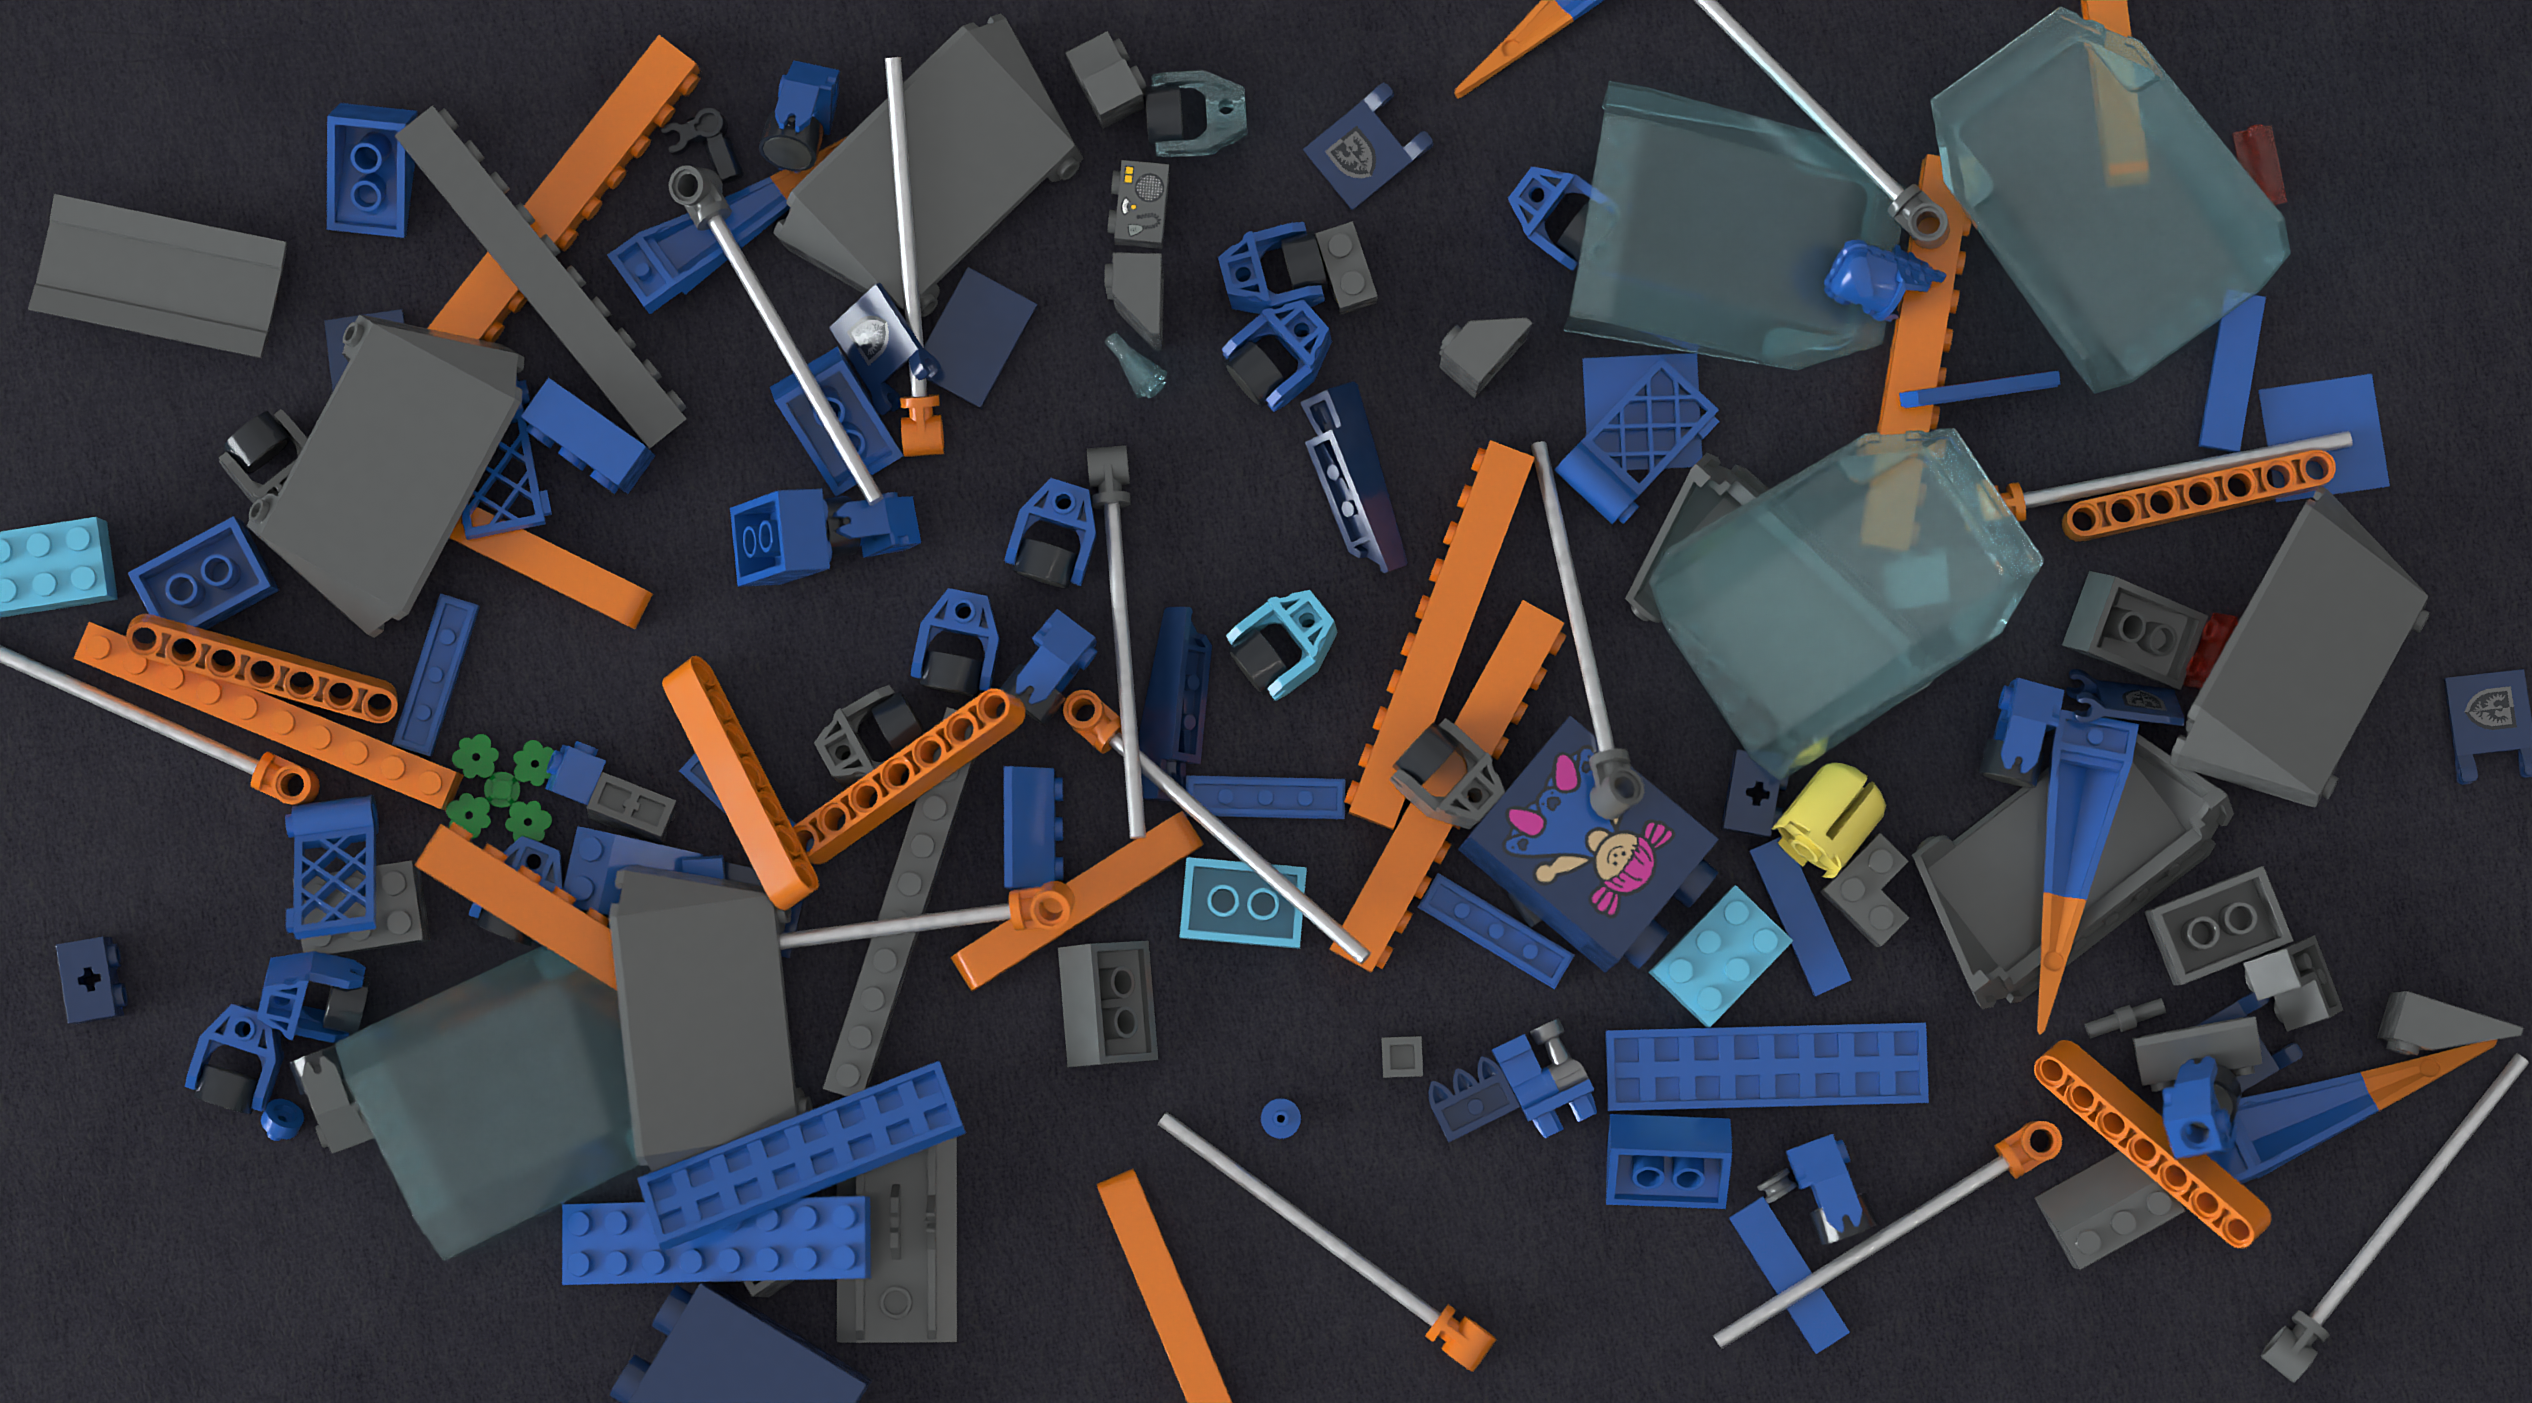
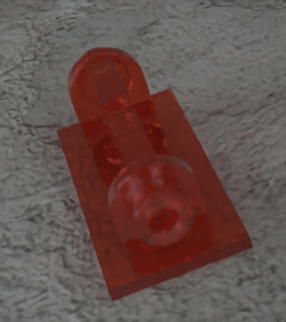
(2259, 157)
(2215, 637)

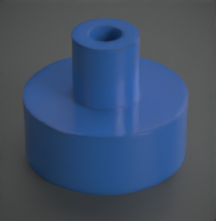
(1285, 1108)
(282, 1119)

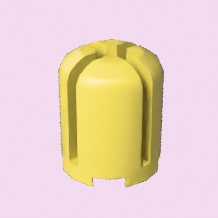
(1830, 818)

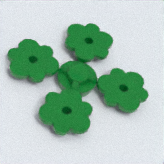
(501, 788)

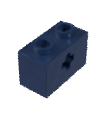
(1738, 812)
(77, 963)

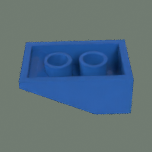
(368, 170)
(854, 412)
(600, 855)

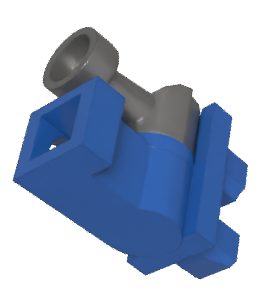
(1548, 1088)

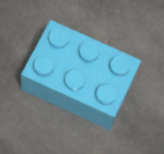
(55, 566)
(1237, 906)
(1721, 956)

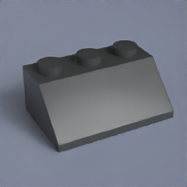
(1137, 289)
(1481, 350)
(1108, 1003)
(2229, 1042)
(2105, 1208)

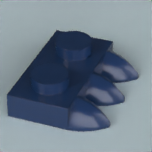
(1473, 1101)

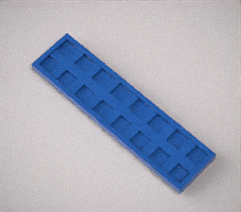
(1766, 1066)
(801, 1155)
(784, 1243)

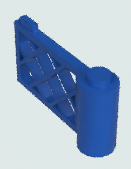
(1601, 478)
(539, 498)
(333, 827)

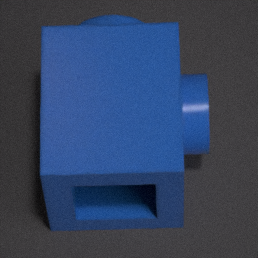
(574, 772)

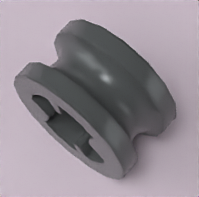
(1777, 1185)

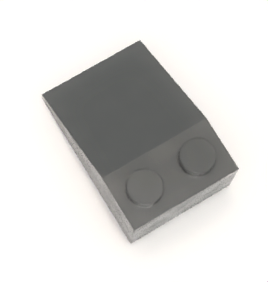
(2134, 629)
(2427, 1024)

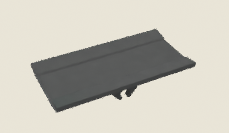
(159, 276)
(911, 1252)

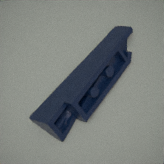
(1353, 476)
(1175, 700)

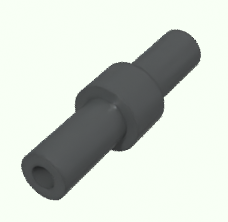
(2125, 1018)

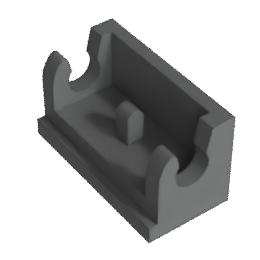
(631, 809)

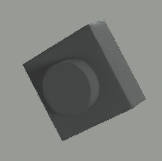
(1402, 1056)

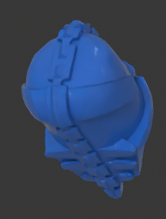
(1877, 278)

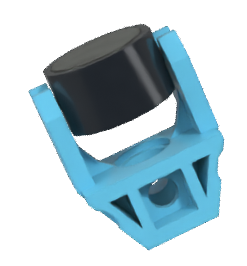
(1259, 659)

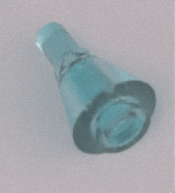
(1143, 374)

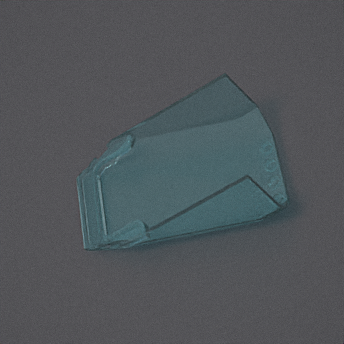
(2104, 196)
(1721, 234)
(1844, 591)
(497, 1097)

